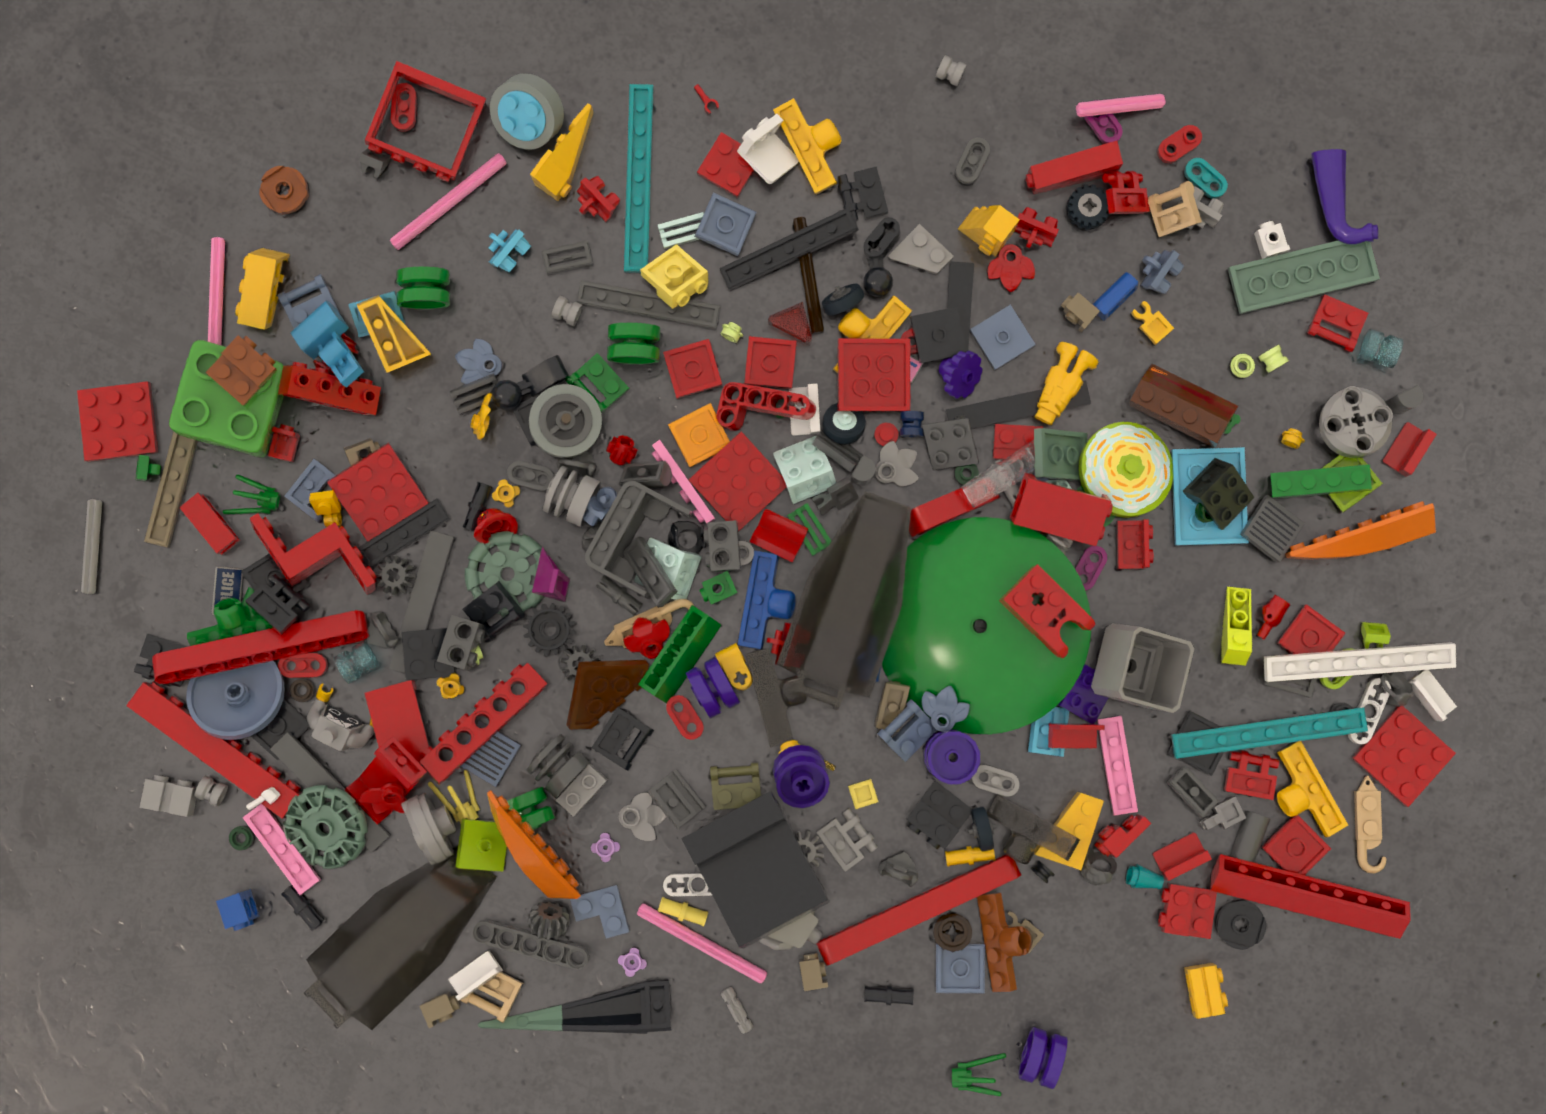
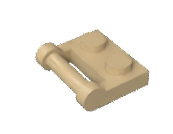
(1178, 216)
(502, 988)

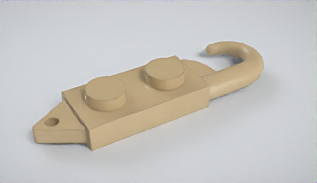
(655, 615)
(1368, 823)

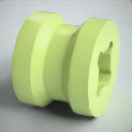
(1273, 358)

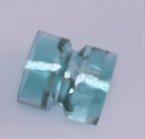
(1381, 348)
(354, 663)

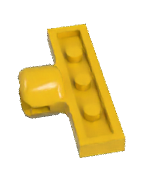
(810, 144)
(883, 326)
(1308, 791)

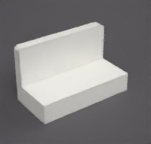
(810, 426)
(1432, 695)
(475, 975)

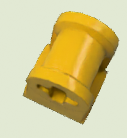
(733, 663)

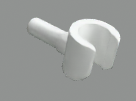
(269, 795)

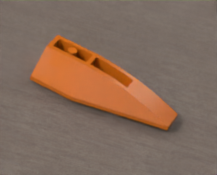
(1371, 537)
(530, 853)

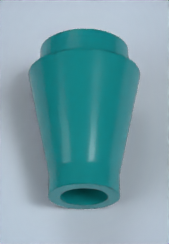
(1143, 878)

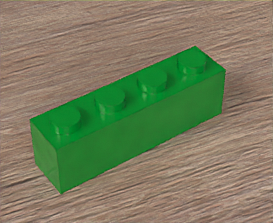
(1321, 481)

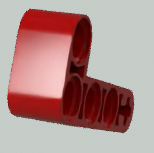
(767, 404)
(940, 511)

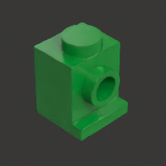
(728, 588)

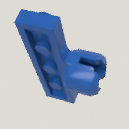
(763, 601)

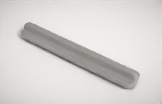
(91, 546)

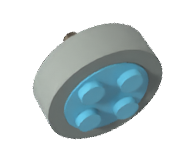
(526, 111)

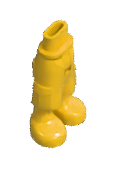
(1063, 386)

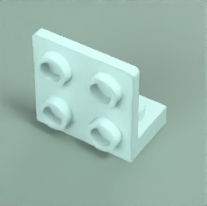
(804, 470)
(677, 564)

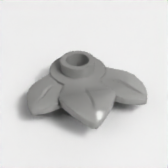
(899, 464)
(646, 817)

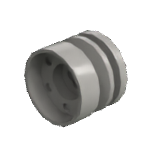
(570, 495)

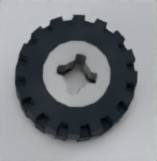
(1088, 216)

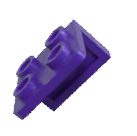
(1082, 699)

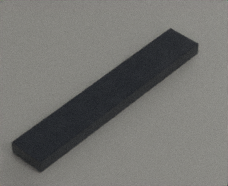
(789, 249)
(1010, 408)

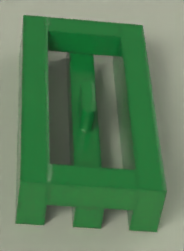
(820, 546)

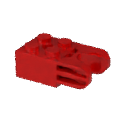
(1053, 611)

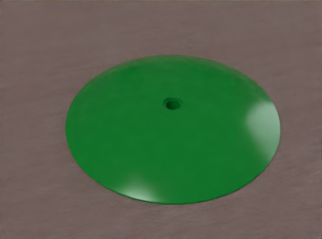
(1006, 671)

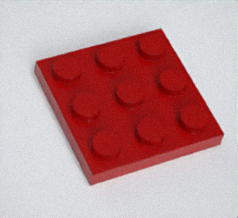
(873, 374)
(117, 421)
(738, 481)
(378, 492)
(1403, 755)

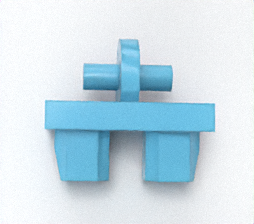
(514, 241)

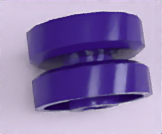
(709, 689)
(937, 754)
(801, 776)
(1043, 1058)

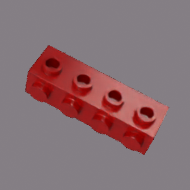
(327, 390)

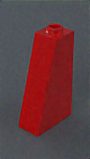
(1074, 168)

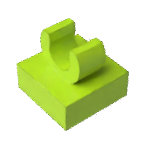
(1375, 633)

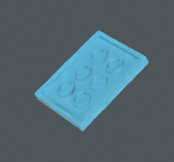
(1187, 528)

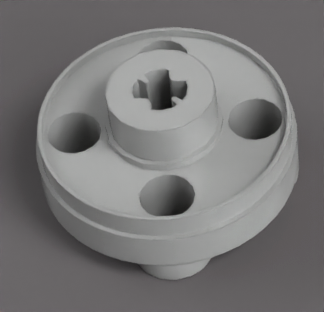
(1355, 422)
(430, 827)

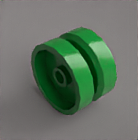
(423, 287)
(633, 343)
(526, 804)

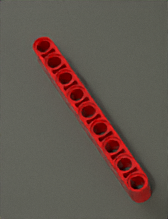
(259, 647)
(918, 909)

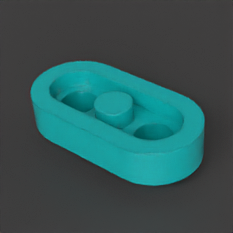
(1207, 176)

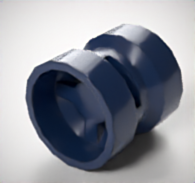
(911, 424)

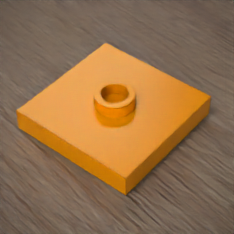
(699, 434)

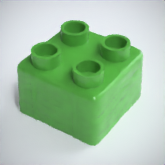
(214, 416)

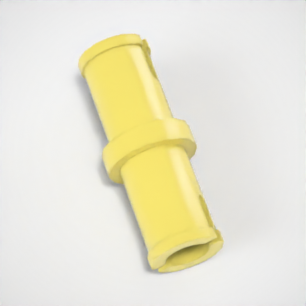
(683, 911)

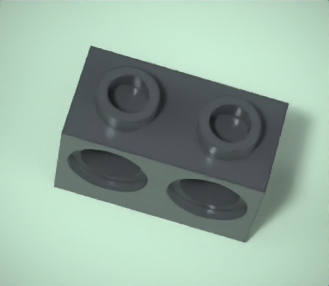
(729, 545)
(454, 641)

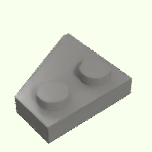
(921, 252)

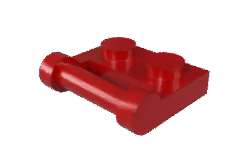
(1340, 316)

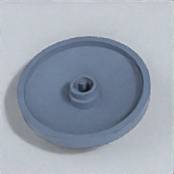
(236, 700)

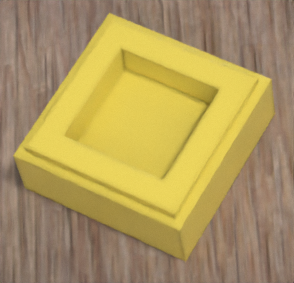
(863, 794)

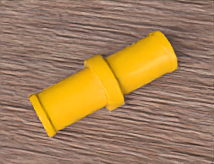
(968, 855)

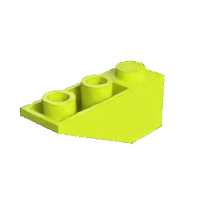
(1237, 627)

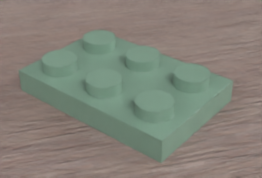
(1058, 453)

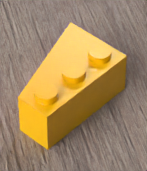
(260, 288)

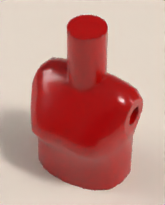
(1273, 615)

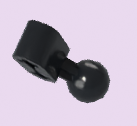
(879, 280)
(547, 374)

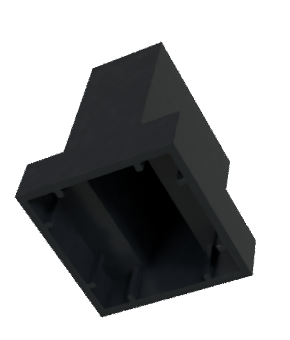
(756, 870)

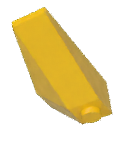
(557, 168)

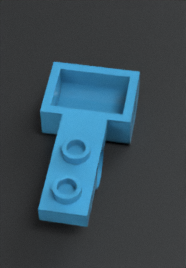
(321, 337)

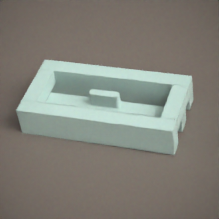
(668, 244)

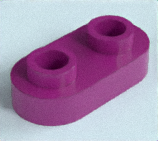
(1104, 123)
(1090, 569)

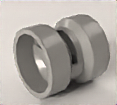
(951, 70)
(568, 311)
(211, 791)

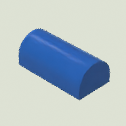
(1116, 295)

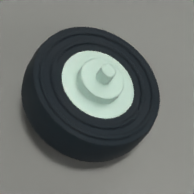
(843, 426)

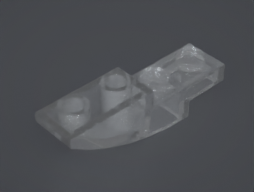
(1001, 475)

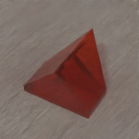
(793, 322)

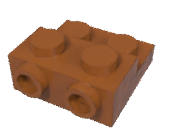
(242, 369)

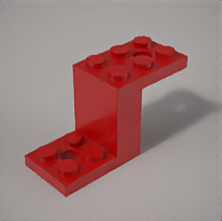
(314, 553)

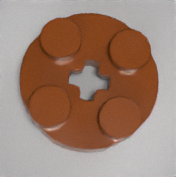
(296, 194)

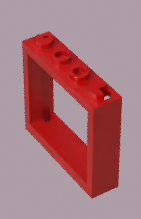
(439, 86)

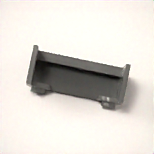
(619, 527)

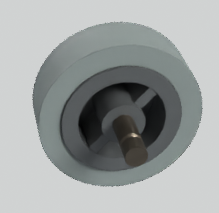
(565, 421)

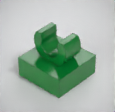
(144, 468)

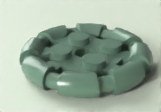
(499, 561)
(332, 815)

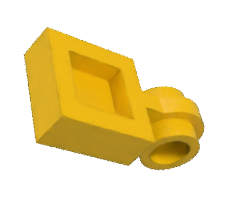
(327, 504)

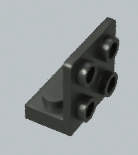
(1220, 492)

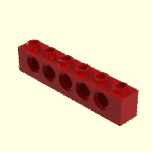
(523, 675)

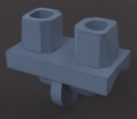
(1157, 268)
(599, 505)

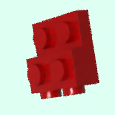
(1115, 840)
(1187, 911)

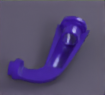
(1331, 185)

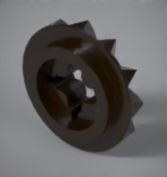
(961, 926)

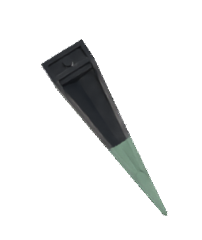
(626, 1010)

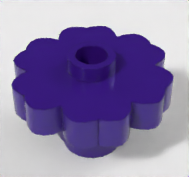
(961, 373)

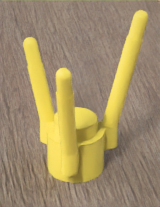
(464, 810)

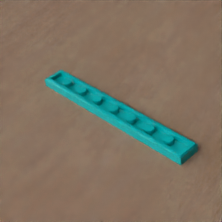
(638, 177)
(1269, 732)

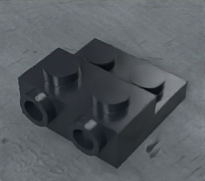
(938, 815)

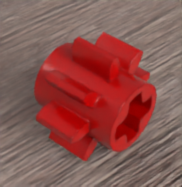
(621, 450)

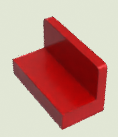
(1408, 449)
(779, 535)
(1073, 735)
(1181, 856)

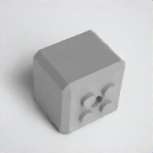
(1156, 672)

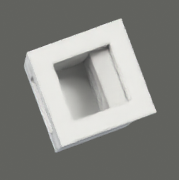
(1266, 246)

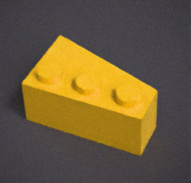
(989, 228)
(390, 335)
(1079, 820)

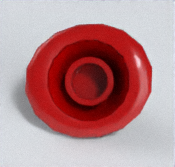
(493, 521)

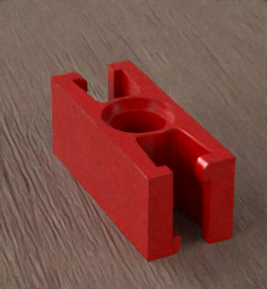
(210, 523)

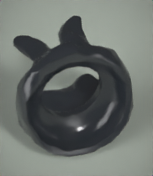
(678, 527)

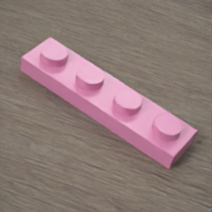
(688, 492)
(1117, 766)
(285, 855)

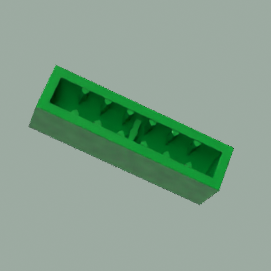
(679, 654)

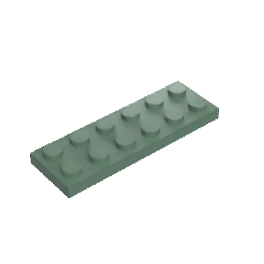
(1302, 274)

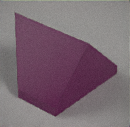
(549, 579)

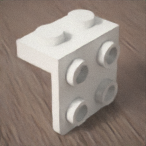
(766, 151)

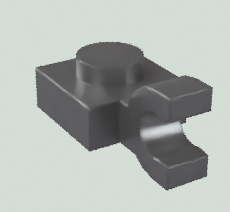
(839, 495)
(1226, 813)

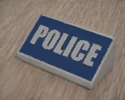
(227, 584)

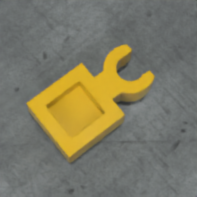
(1155, 325)

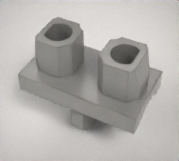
(1208, 214)

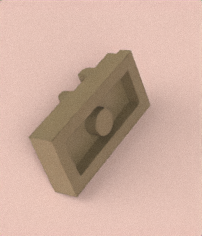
(891, 704)

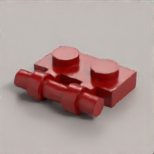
(1126, 200)
(1250, 782)

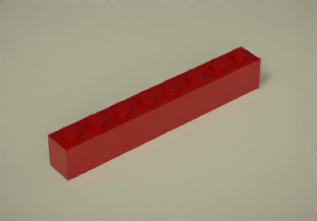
(220, 754)
(1310, 896)

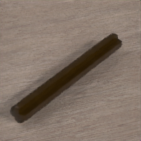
(810, 285)

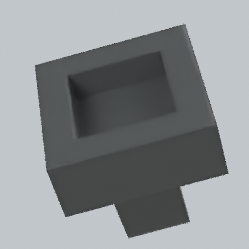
(374, 160)

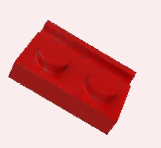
(1010, 439)

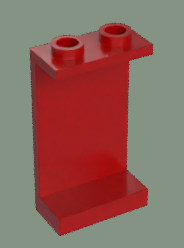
(1060, 511)
(397, 715)
(390, 765)

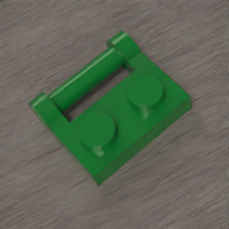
(602, 378)

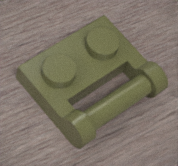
(738, 794)

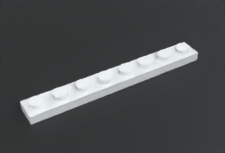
(1359, 662)

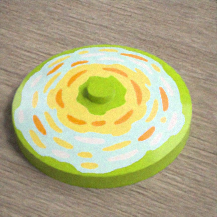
(1128, 467)

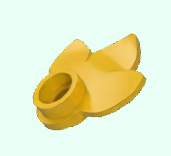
(481, 420)

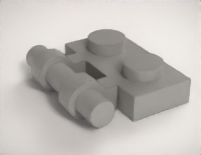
(841, 845)

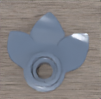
(475, 360)
(945, 706)

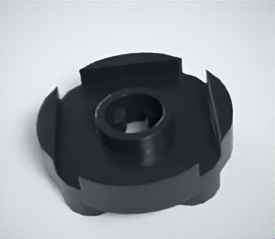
(1247, 936)

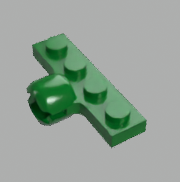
(231, 622)

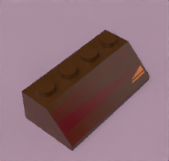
(1183, 405)

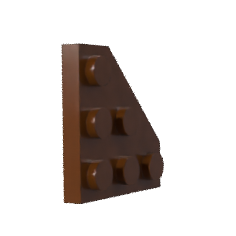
(602, 688)

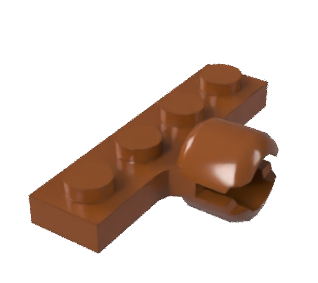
(1001, 942)

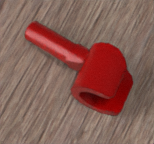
(705, 99)

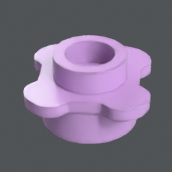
(598, 847)
(630, 969)

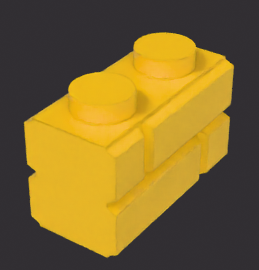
(1205, 990)

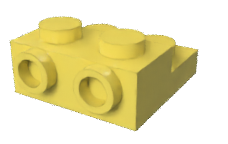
(676, 276)

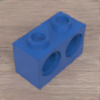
(238, 910)

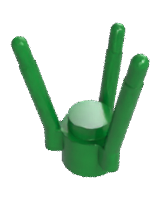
(268, 499)
(963, 1078)

